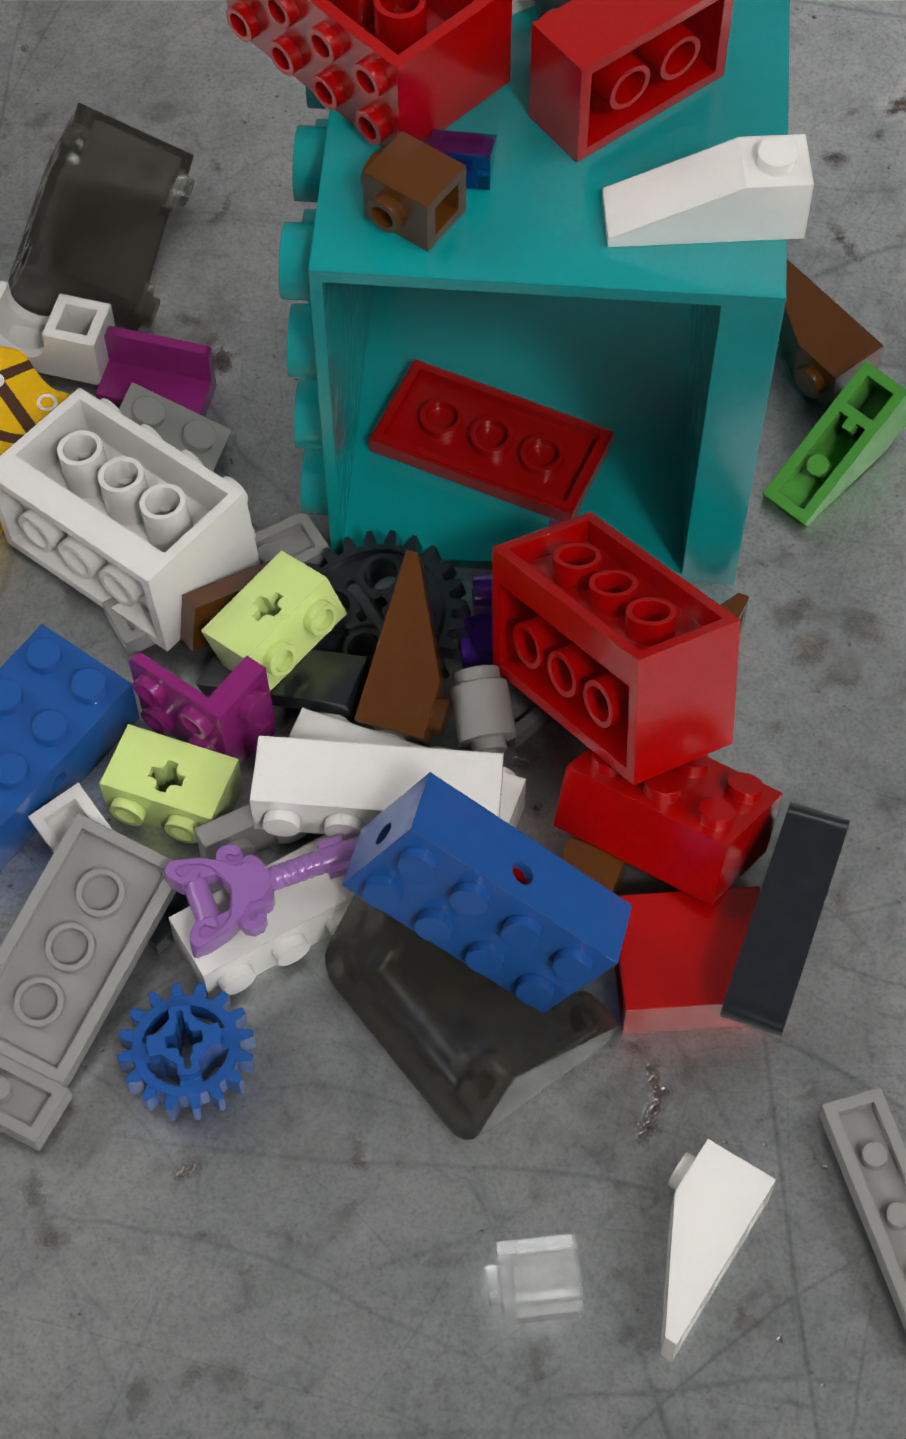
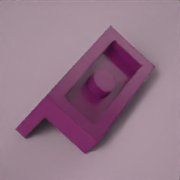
(161, 364)

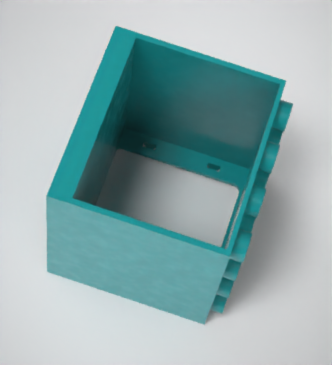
(533, 302)

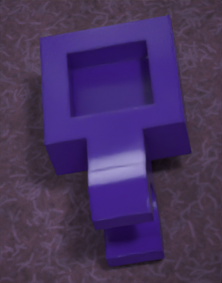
(478, 648)

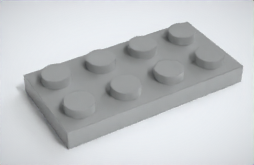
(77, 945)

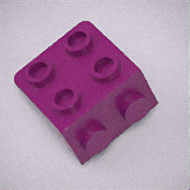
(223, 722)

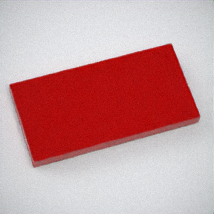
(491, 441)

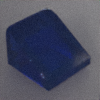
(470, 149)

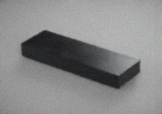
(318, 682)

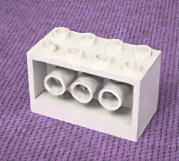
(122, 513)

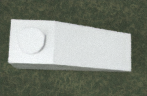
(722, 194)
(709, 1220)

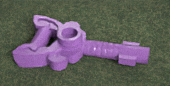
(249, 886)

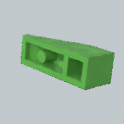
(841, 444)

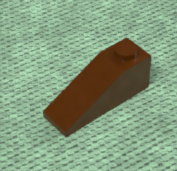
(822, 340)
(406, 673)

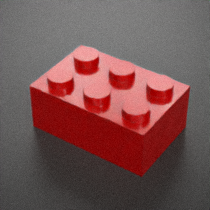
(620, 63)
(686, 826)

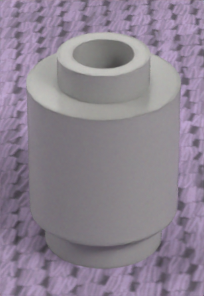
(482, 709)

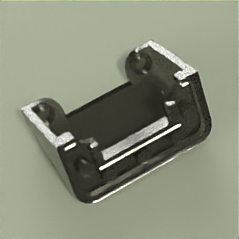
(100, 219)
(453, 1030)

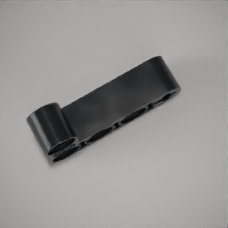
(785, 919)

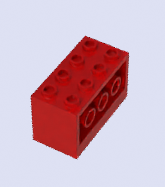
(386, 60)
(615, 646)

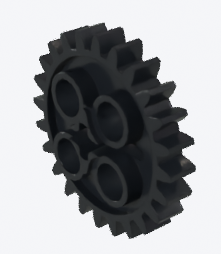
(376, 561)

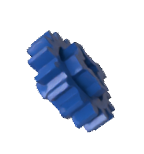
(214, 1046)

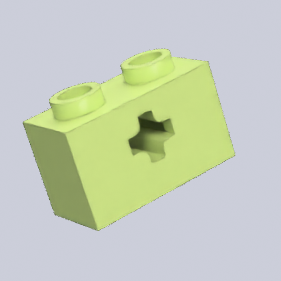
(275, 618)
(169, 783)

